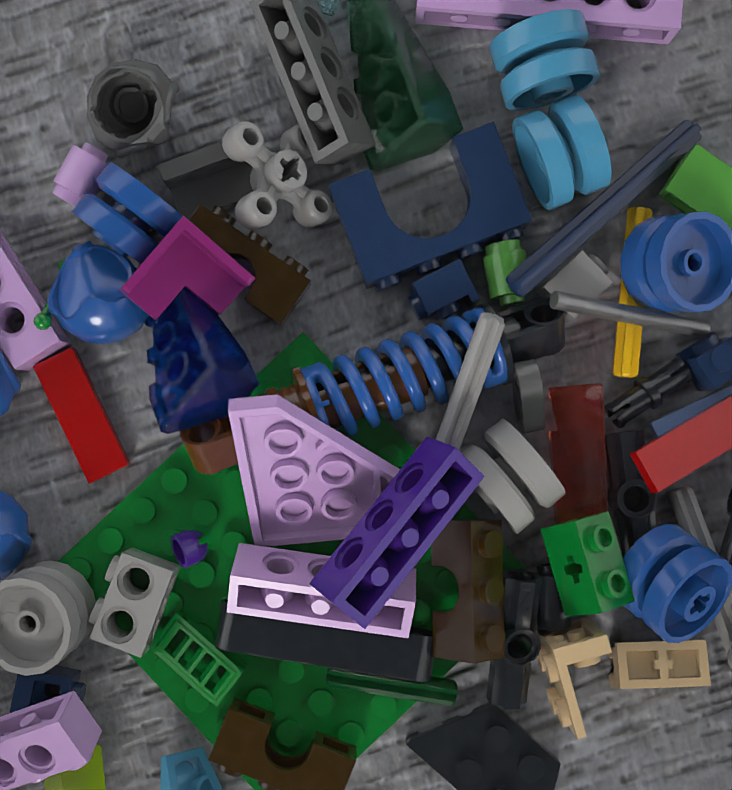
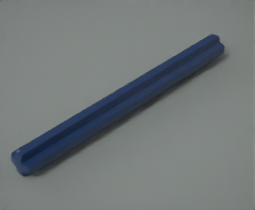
(603, 208)

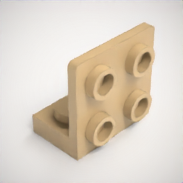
(577, 646)

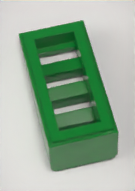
(199, 681)

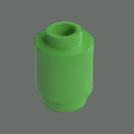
(499, 262)

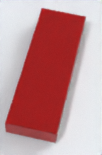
(82, 415)
(686, 446)

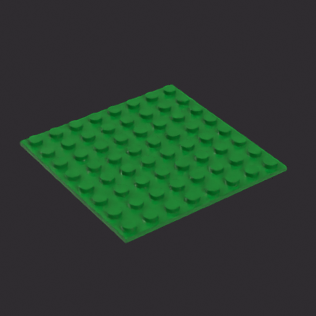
(215, 504)

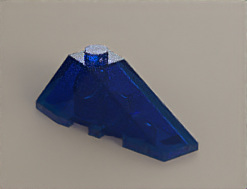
(195, 365)

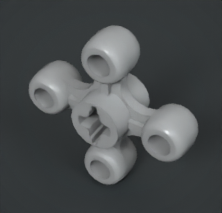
(275, 177)

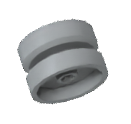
(511, 473)
(43, 616)

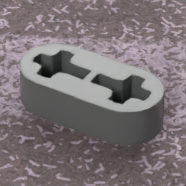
(528, 396)

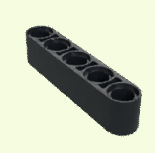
(328, 646)

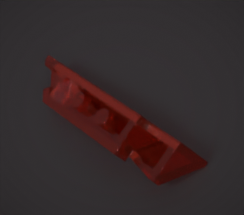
(578, 450)

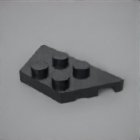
(486, 752)

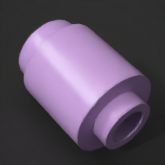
(79, 173)

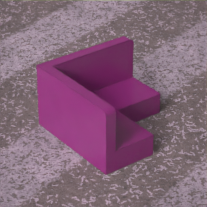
(187, 260)

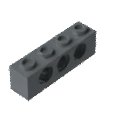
(314, 79)

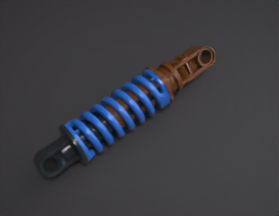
(394, 376)

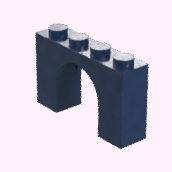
(493, 213)

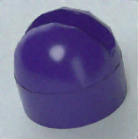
(187, 547)

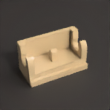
(659, 664)

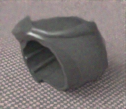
(124, 96)

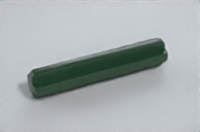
(436, 691)

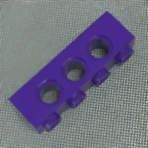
(397, 530)

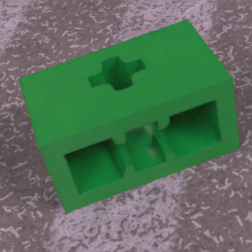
(587, 565)

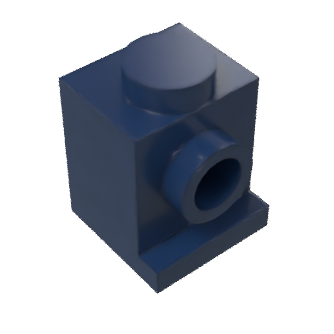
(442, 291)
(709, 361)
(35, 688)

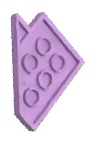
(300, 473)

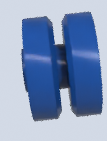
(131, 215)
(679, 262)
(676, 582)

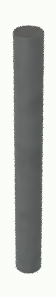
(629, 314)

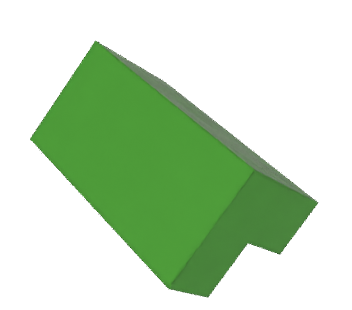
(700, 184)

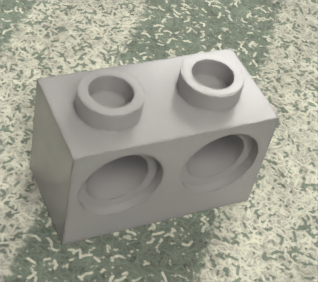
(143, 605)

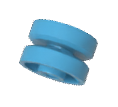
(544, 59)
(562, 151)

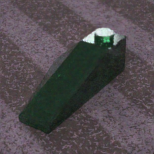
(398, 86)

